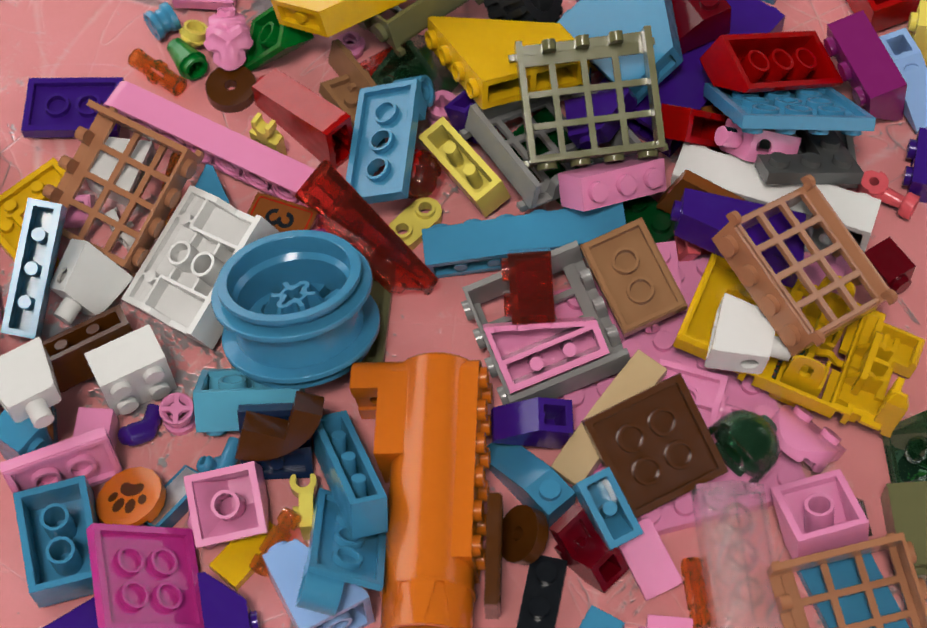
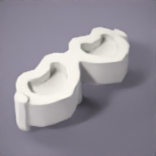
(125, 239)

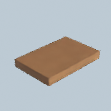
(633, 277)

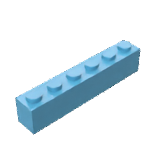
(482, 244)

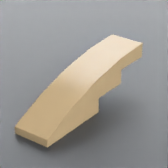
(579, 456)

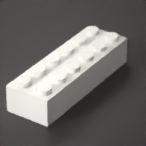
(741, 177)

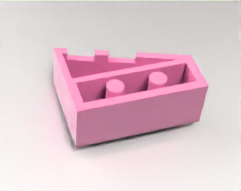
(543, 349)

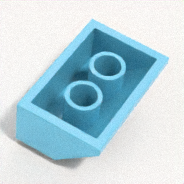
(220, 394)

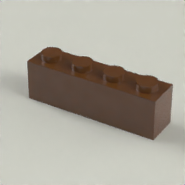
(69, 346)

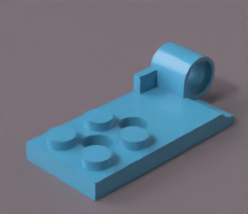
(381, 113)
(337, 559)

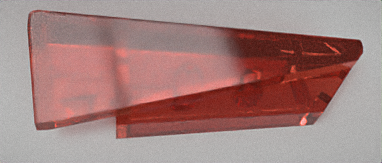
(354, 220)

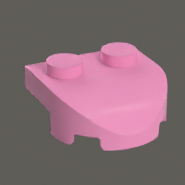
(804, 439)

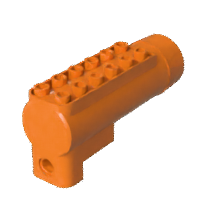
(435, 461)

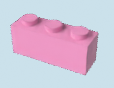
(611, 182)

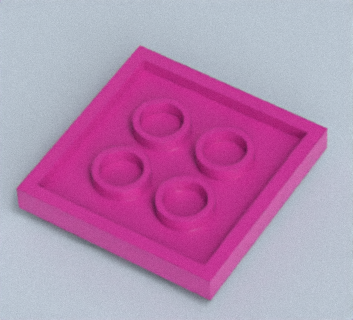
(144, 576)

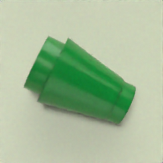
(187, 59)

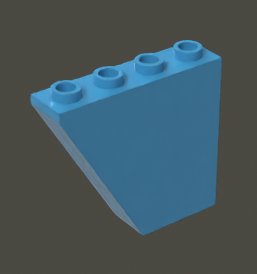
(630, 16)

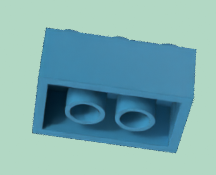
(55, 540)

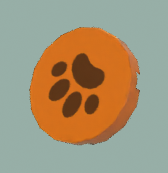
(131, 497)

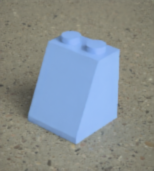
(285, 568)

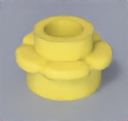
(193, 33)

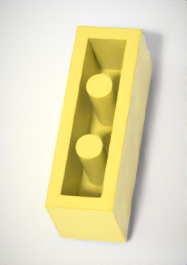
(464, 166)

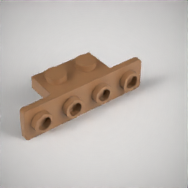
(344, 90)

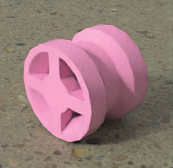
(437, 110)
(174, 406)

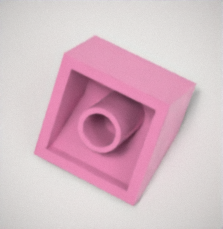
(819, 514)

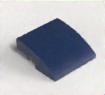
(297, 462)

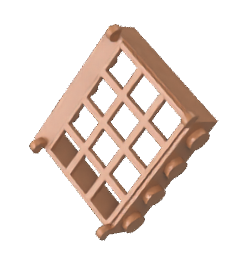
(79, 169)
(766, 286)
(902, 557)

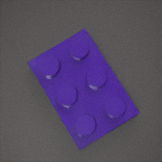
(59, 105)

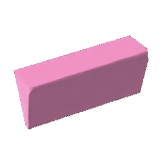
(650, 562)

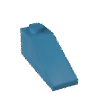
(531, 480)

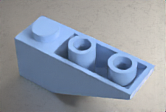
(914, 71)

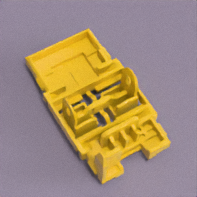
(855, 391)

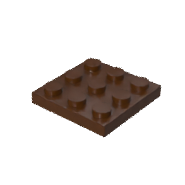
(655, 445)

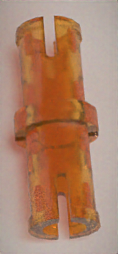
(170, 80)

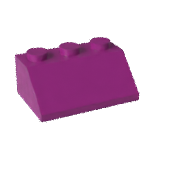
(866, 66)

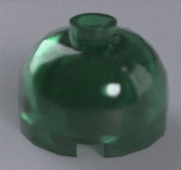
(747, 443)

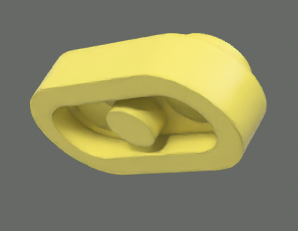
(414, 221)

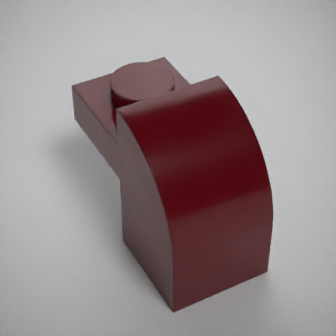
(586, 551)

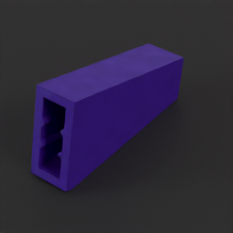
(704, 214)

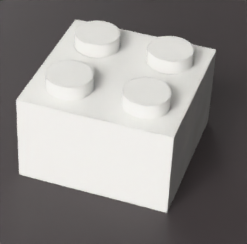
(131, 370)

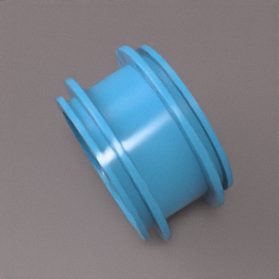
(296, 309)

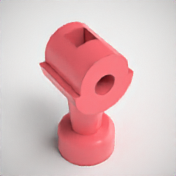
(877, 186)

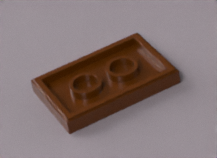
(493, 556)

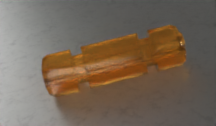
(288, 520)
(695, 592)

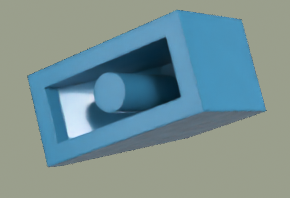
(607, 508)

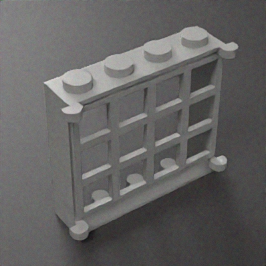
(481, 126)
(591, 303)

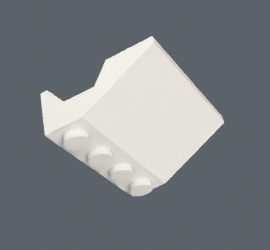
(186, 261)

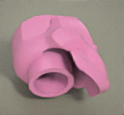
(228, 38)

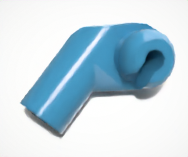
(226, 459)

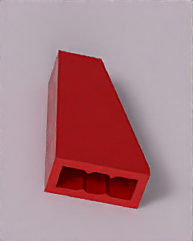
(305, 116)

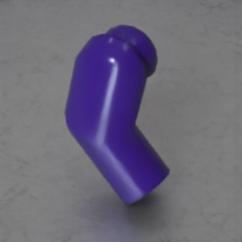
(142, 430)

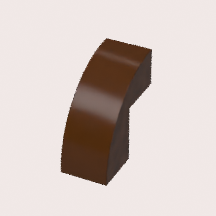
(272, 437)

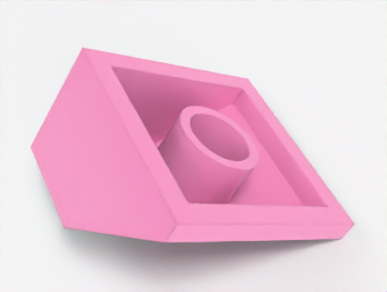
(227, 504)

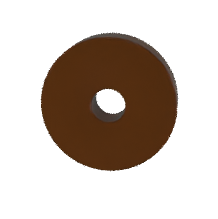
(230, 100)
(524, 534)

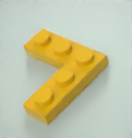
(14, 203)

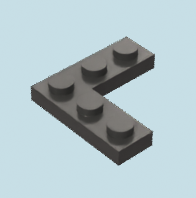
(825, 160)

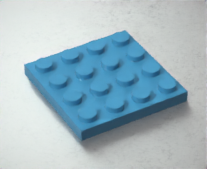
(791, 110)

